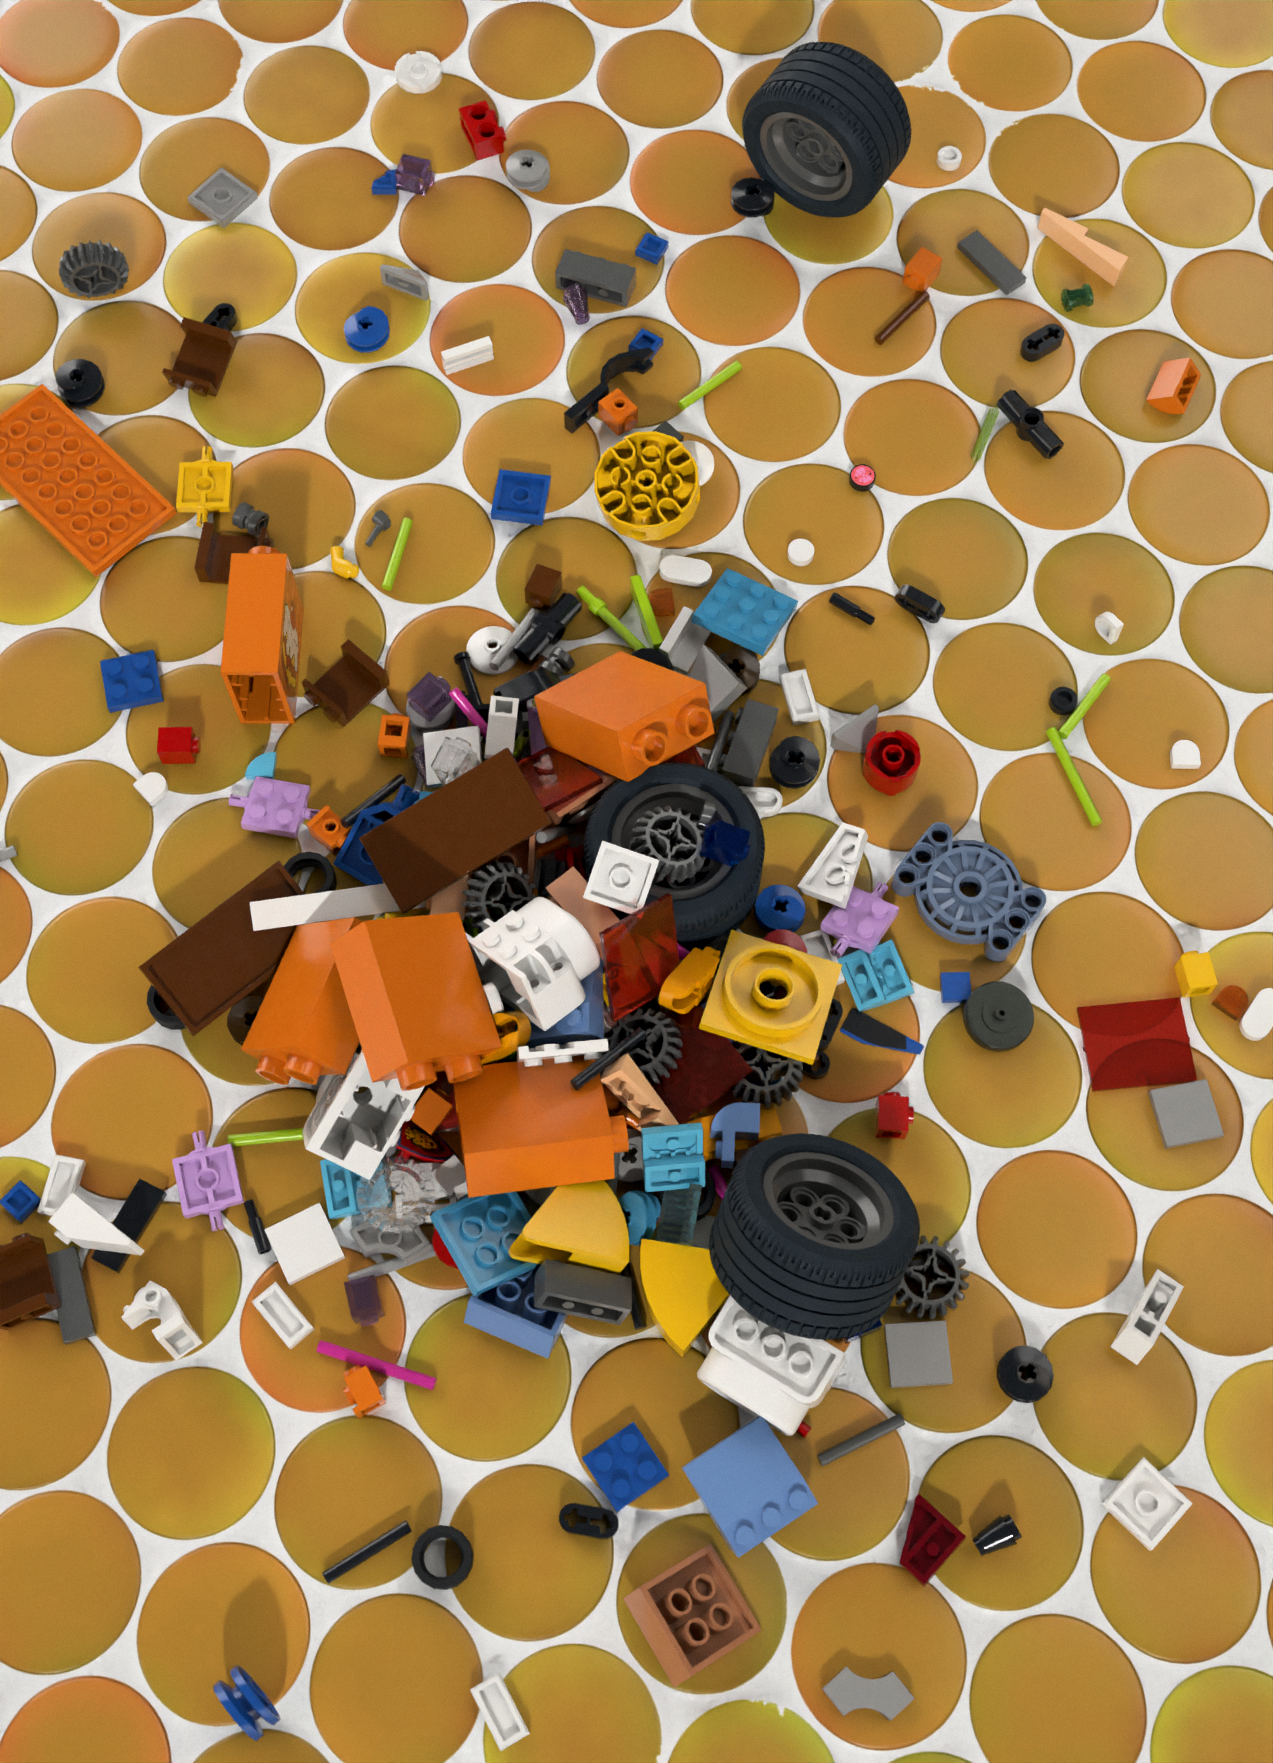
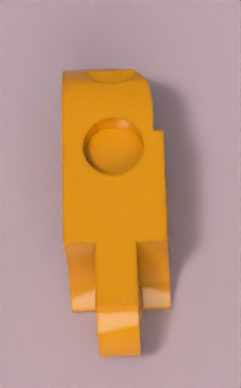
(690, 980)
(509, 1038)

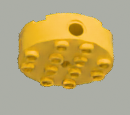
(647, 486)

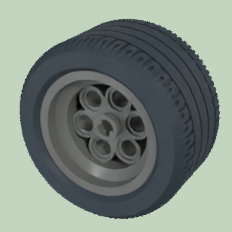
(827, 129)
(718, 894)
(813, 1236)

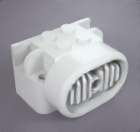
(536, 960)
(354, 1126)
(768, 1369)

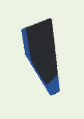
(872, 1032)

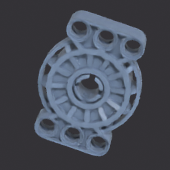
(961, 917)

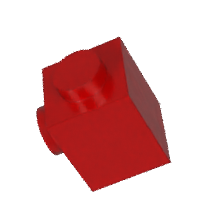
(177, 745)
(893, 1116)

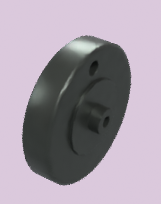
(998, 1016)

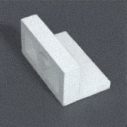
(684, 641)

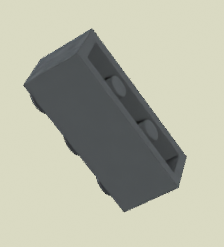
(598, 276)
(748, 743)
(582, 1292)

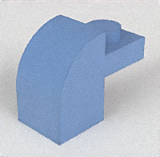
(731, 1123)

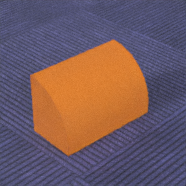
(1174, 386)

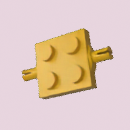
(204, 486)

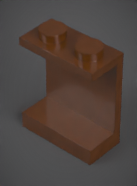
(201, 358)
(215, 552)
(347, 685)
(25, 1281)

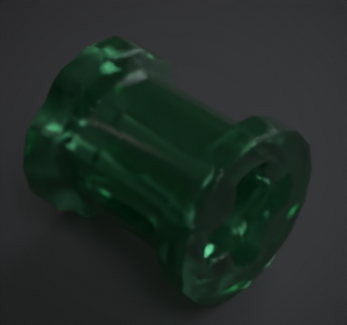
(1077, 297)

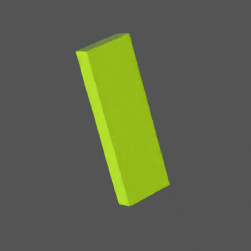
(645, 612)

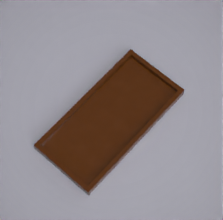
(455, 830)
(221, 954)

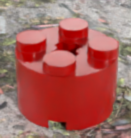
(891, 762)

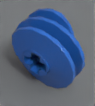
(367, 330)
(783, 898)

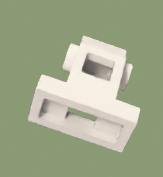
(175, 1330)

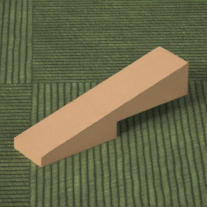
(1072, 237)
(635, 1091)

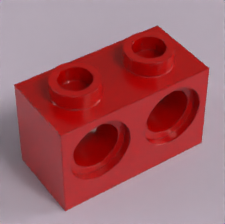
(482, 130)

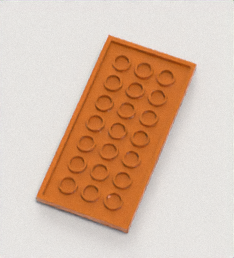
(75, 482)

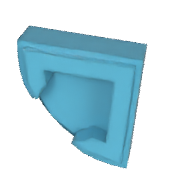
(262, 766)

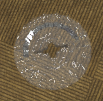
(405, 1212)

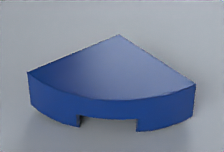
(385, 184)

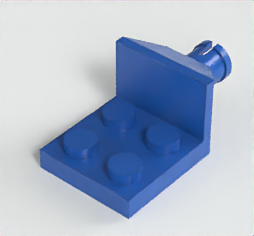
(353, 856)

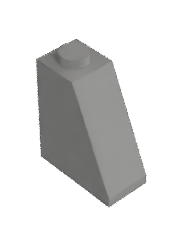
(721, 683)

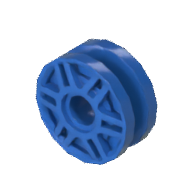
(246, 1703)

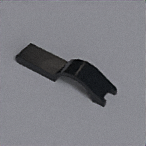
(588, 405)
(529, 685)

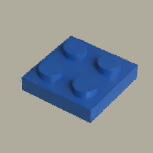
(521, 497)
(131, 681)
(625, 1467)

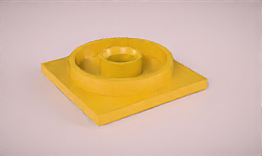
(779, 1026)

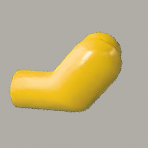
(342, 566)

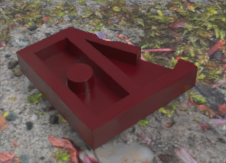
(928, 1541)

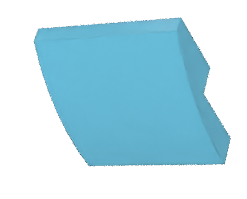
(876, 976)
(672, 1157)
(340, 1190)

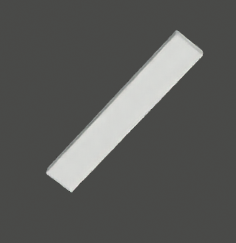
(323, 907)

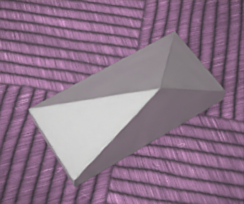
(405, 280)
(856, 733)

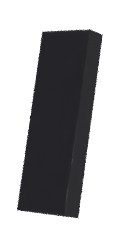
(132, 1221)

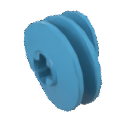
(641, 1214)

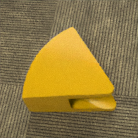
(578, 1227)
(680, 1291)

